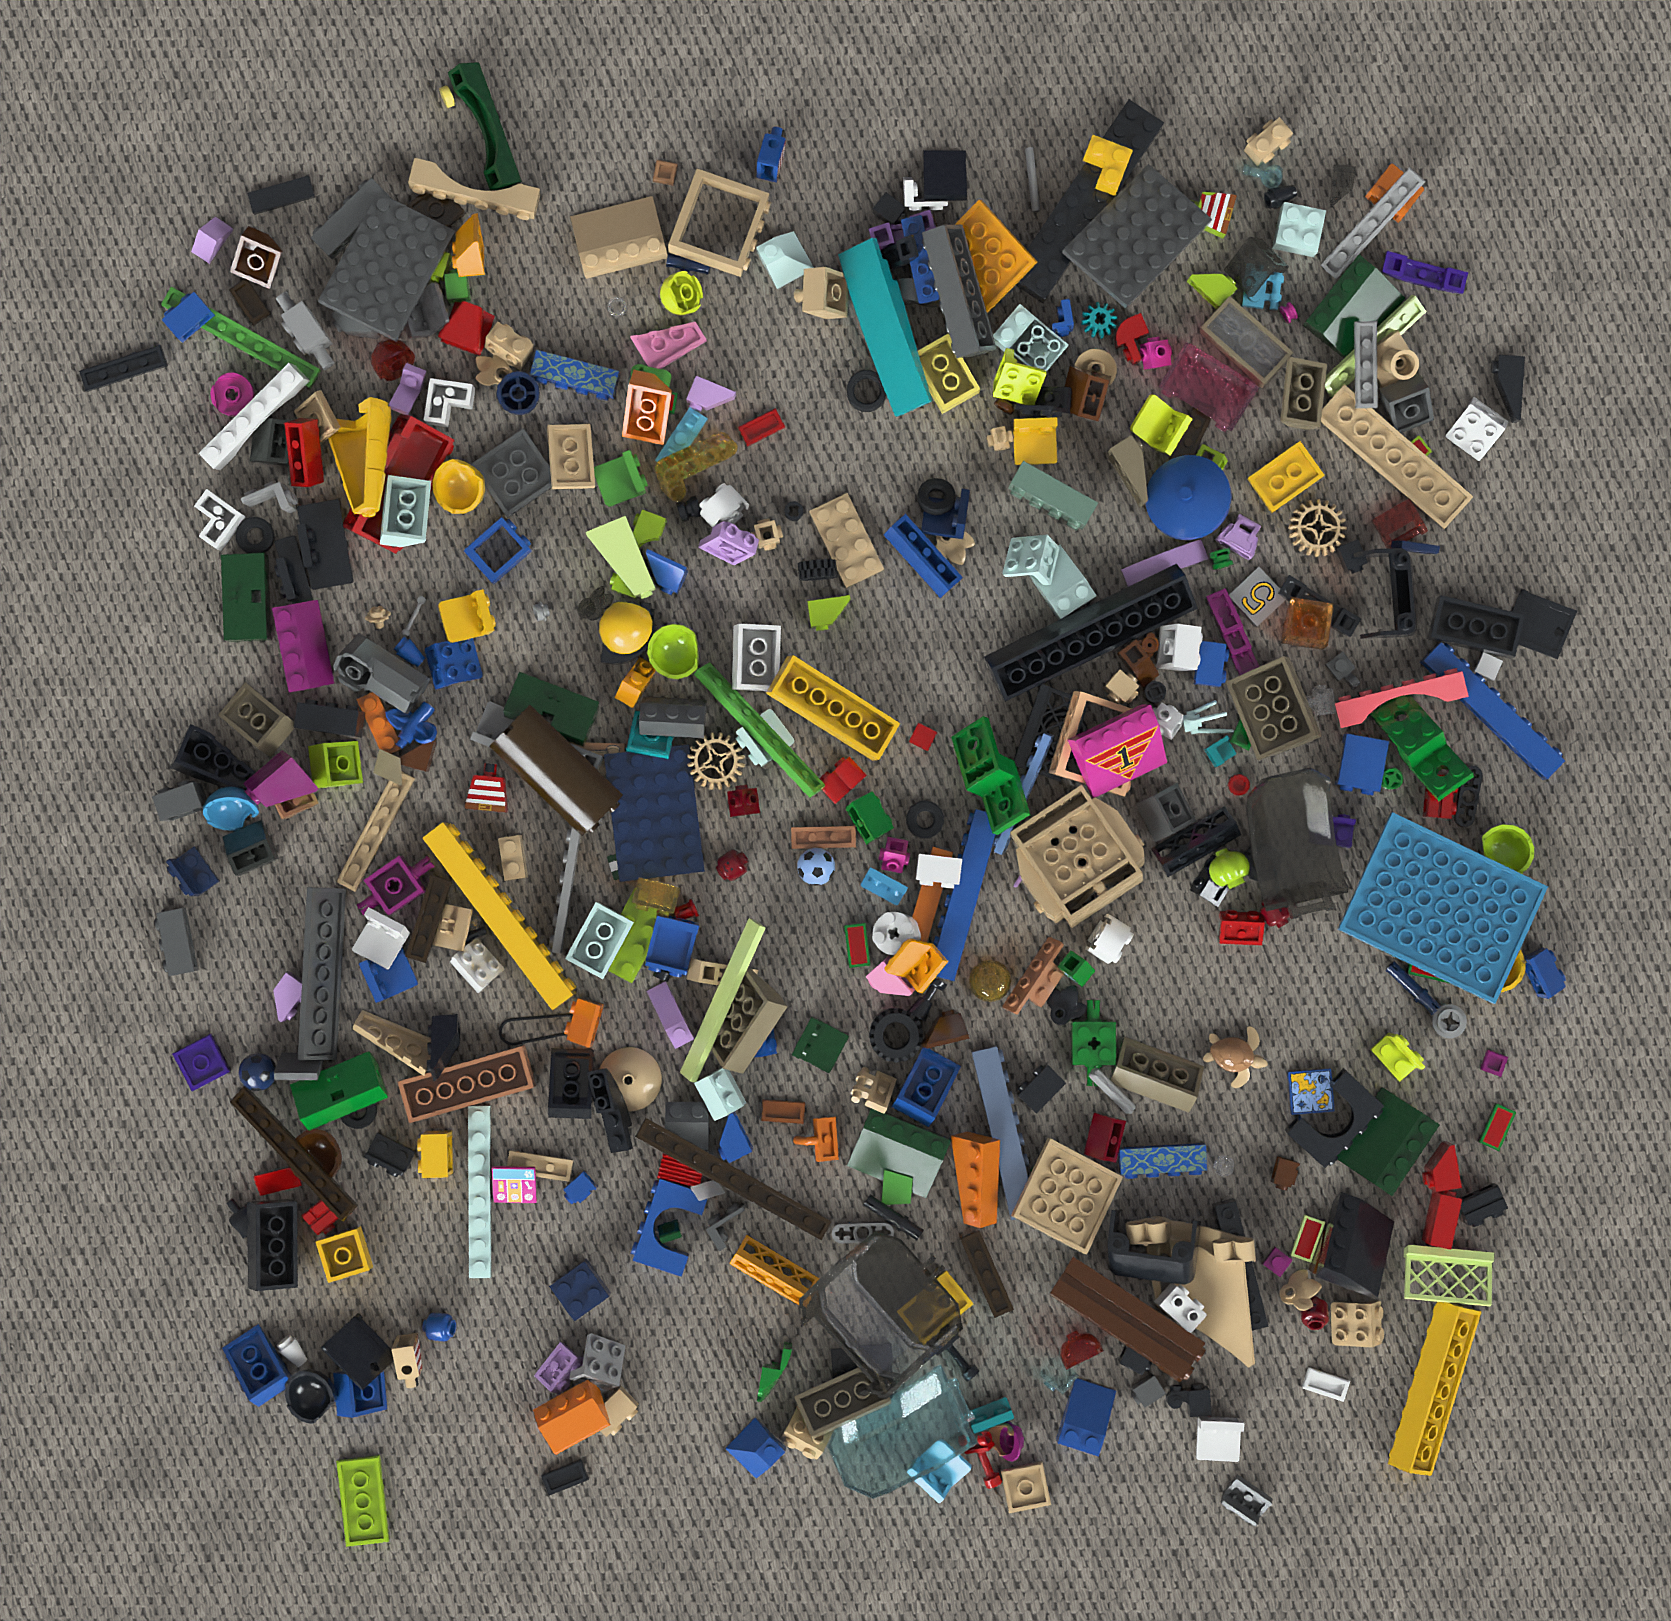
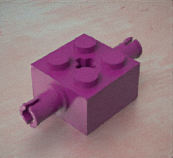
(397, 871)

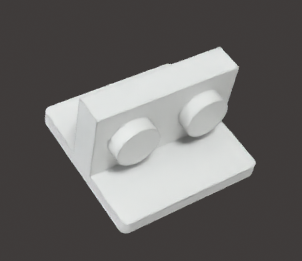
(477, 965)

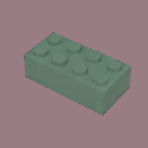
(1052, 495)

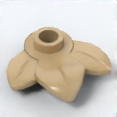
(490, 369)
(955, 548)
(1302, 1289)

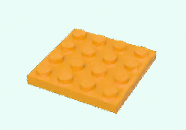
(995, 252)

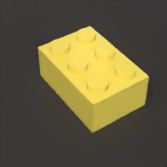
(946, 375)

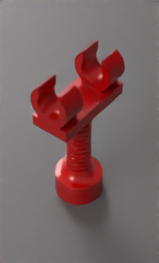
(984, 1444)

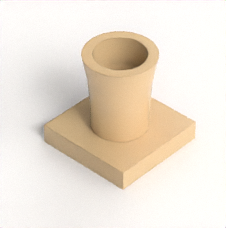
(1395, 360)

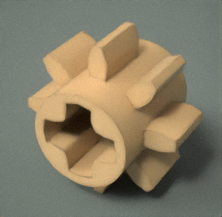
(999, 438)

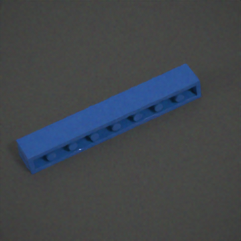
(1496, 714)
(964, 896)

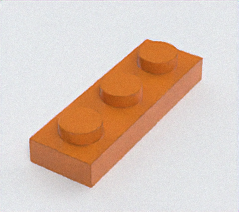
(379, 725)

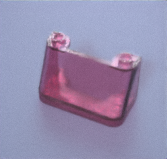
(1209, 386)

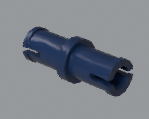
(686, 264)

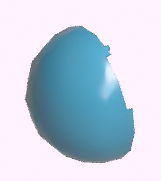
(229, 808)

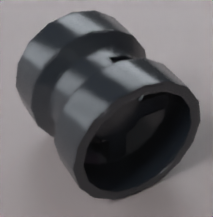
(688, 509)
(1151, 693)

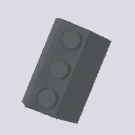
(672, 717)

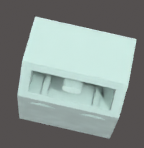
(1030, 339)

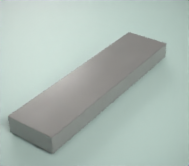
(1365, 364)

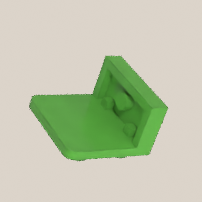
(620, 479)

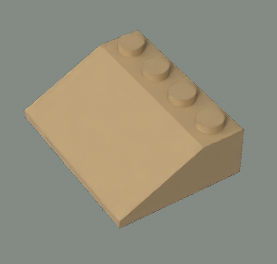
(619, 237)

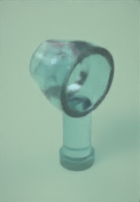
(1270, 177)

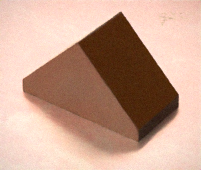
(420, 757)

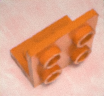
(1384, 183)

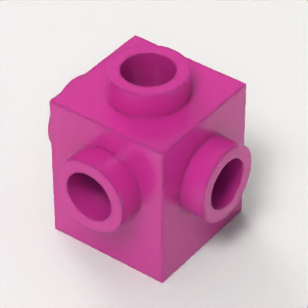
(1155, 353)
(894, 855)

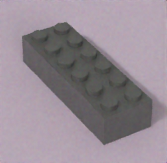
(958, 291)

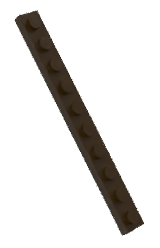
(733, 1179)

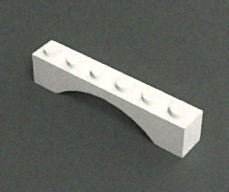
(268, 400)

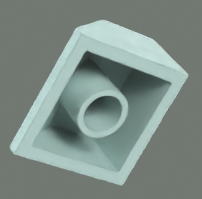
(720, 1093)

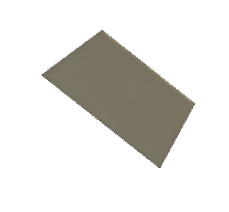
(388, 767)

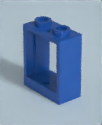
(481, 564)

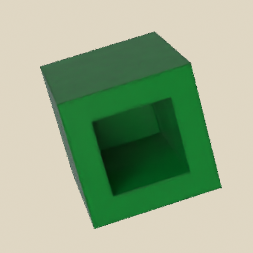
(1076, 968)

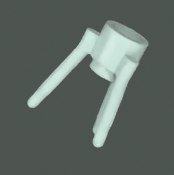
(1192, 722)

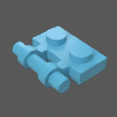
(1258, 299)

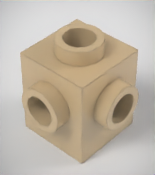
(767, 526)

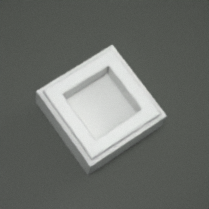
(1488, 666)

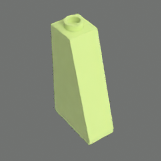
(622, 552)

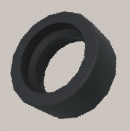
(865, 407)

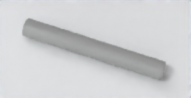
(1032, 179)

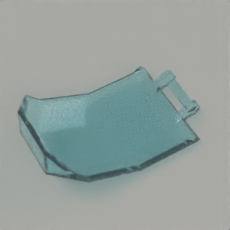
(904, 1439)

